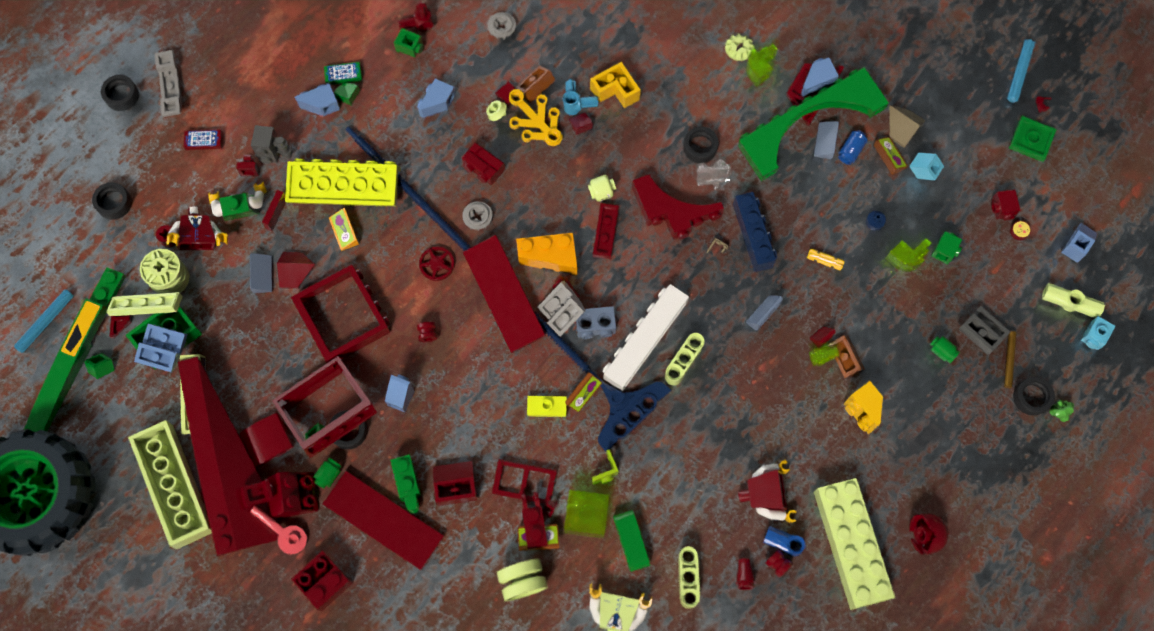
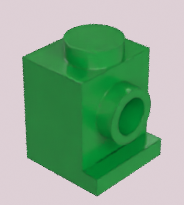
(408, 43)

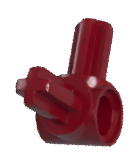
(422, 19)

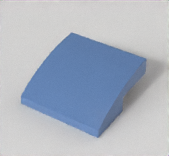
(160, 348)

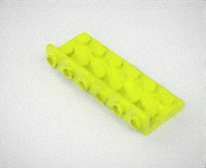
(342, 182)

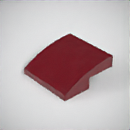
(266, 439)

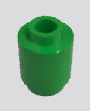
(944, 349)
(327, 473)

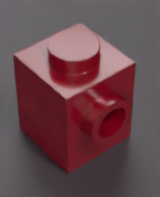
(1005, 205)

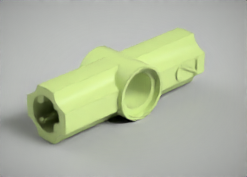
(1083, 303)

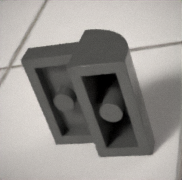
(984, 330)

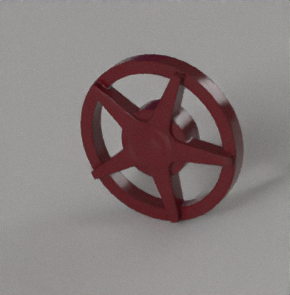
(436, 263)

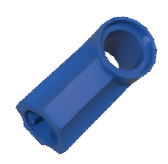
(782, 540)

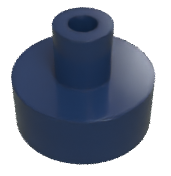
(875, 220)

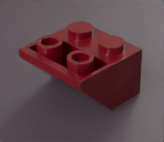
(454, 483)
(292, 494)
(321, 581)

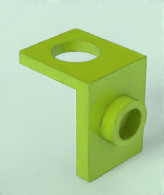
(607, 476)

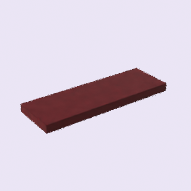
(504, 294)
(383, 520)

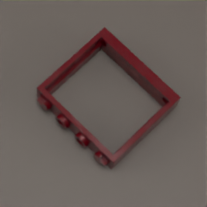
(357, 343)
(338, 427)

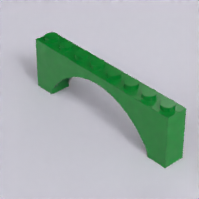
(854, 93)

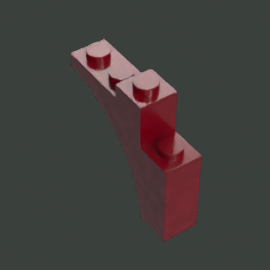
(679, 216)

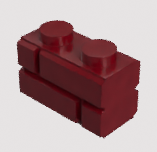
(483, 164)

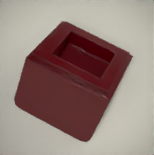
(581, 123)
(822, 336)

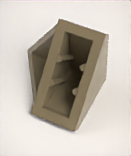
(903, 125)

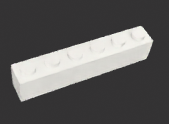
(645, 338)

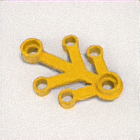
(536, 121)

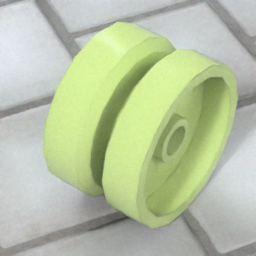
(522, 577)

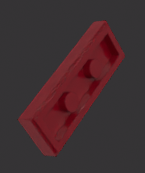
(605, 231)

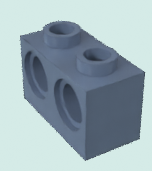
(595, 316)

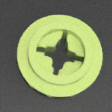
(743, 53)

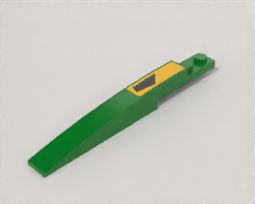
(73, 351)

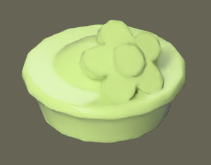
(496, 110)

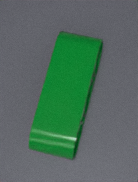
(631, 541)

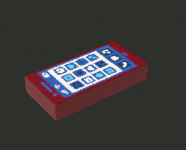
(202, 139)

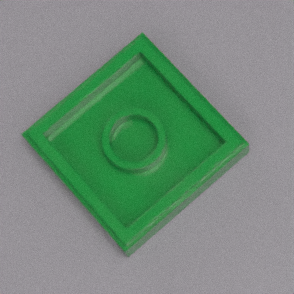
(1032, 138)

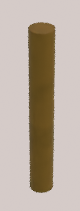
(1010, 359)

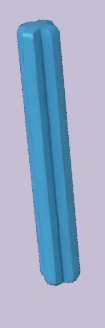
(1021, 71)
(43, 321)

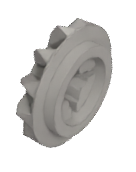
(501, 18)
(479, 208)

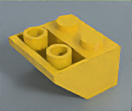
(866, 407)

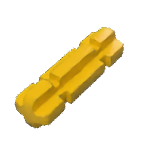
(825, 259)

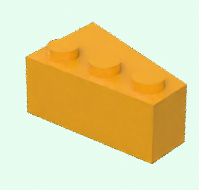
(548, 252)

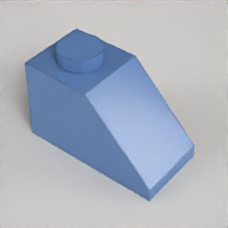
(820, 76)

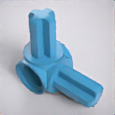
(573, 101)

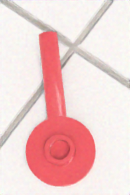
(290, 539)

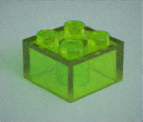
(586, 513)

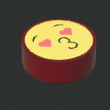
(1020, 230)

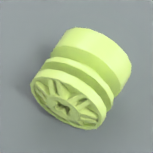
(164, 271)

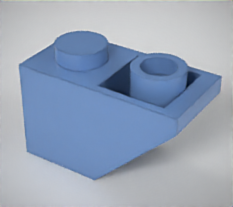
(437, 98)
(318, 101)
(1079, 243)
(399, 393)

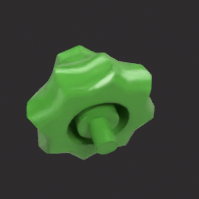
(1062, 410)

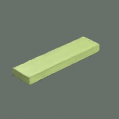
(144, 304)

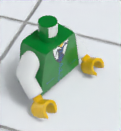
(238, 205)

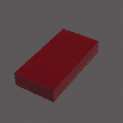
(274, 210)

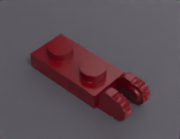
(534, 523)

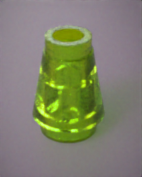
(823, 355)

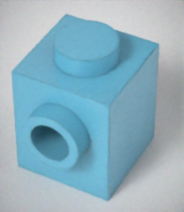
(926, 166)
(1097, 333)

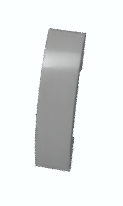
(169, 83)

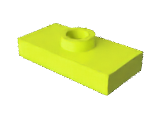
(546, 406)

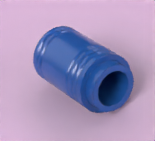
(852, 147)

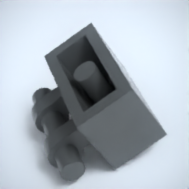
(268, 145)

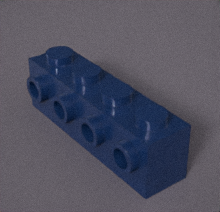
(754, 231)

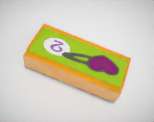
(343, 230)

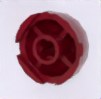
(929, 533)

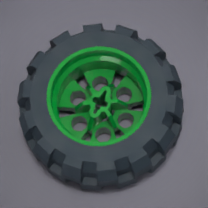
(70, 502)

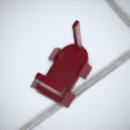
(1041, 107)
(553, 505)

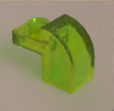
(757, 66)
(906, 258)

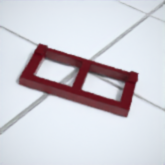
(553, 472)

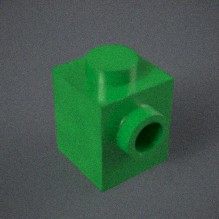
(947, 247)

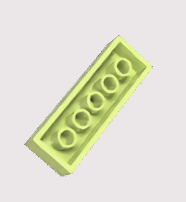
(171, 484)
(853, 544)

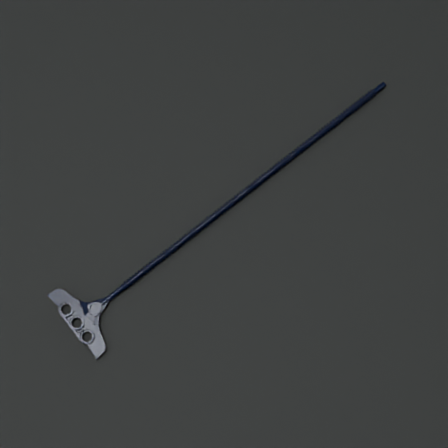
(620, 402)

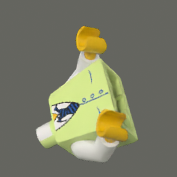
(617, 612)

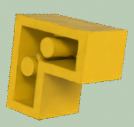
(615, 82)

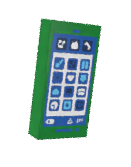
(342, 73)

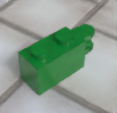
(406, 482)

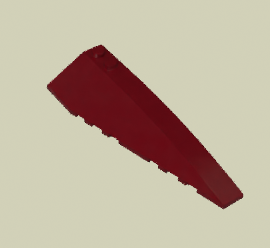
(221, 465)

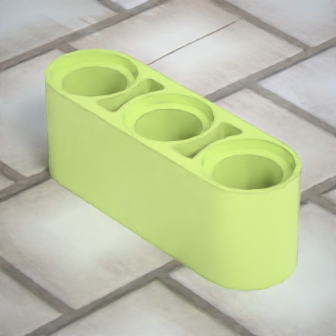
(688, 351)
(691, 567)

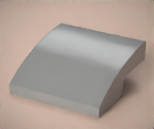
(561, 308)

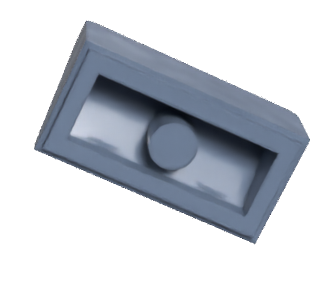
(826, 139)
(260, 273)
(764, 311)

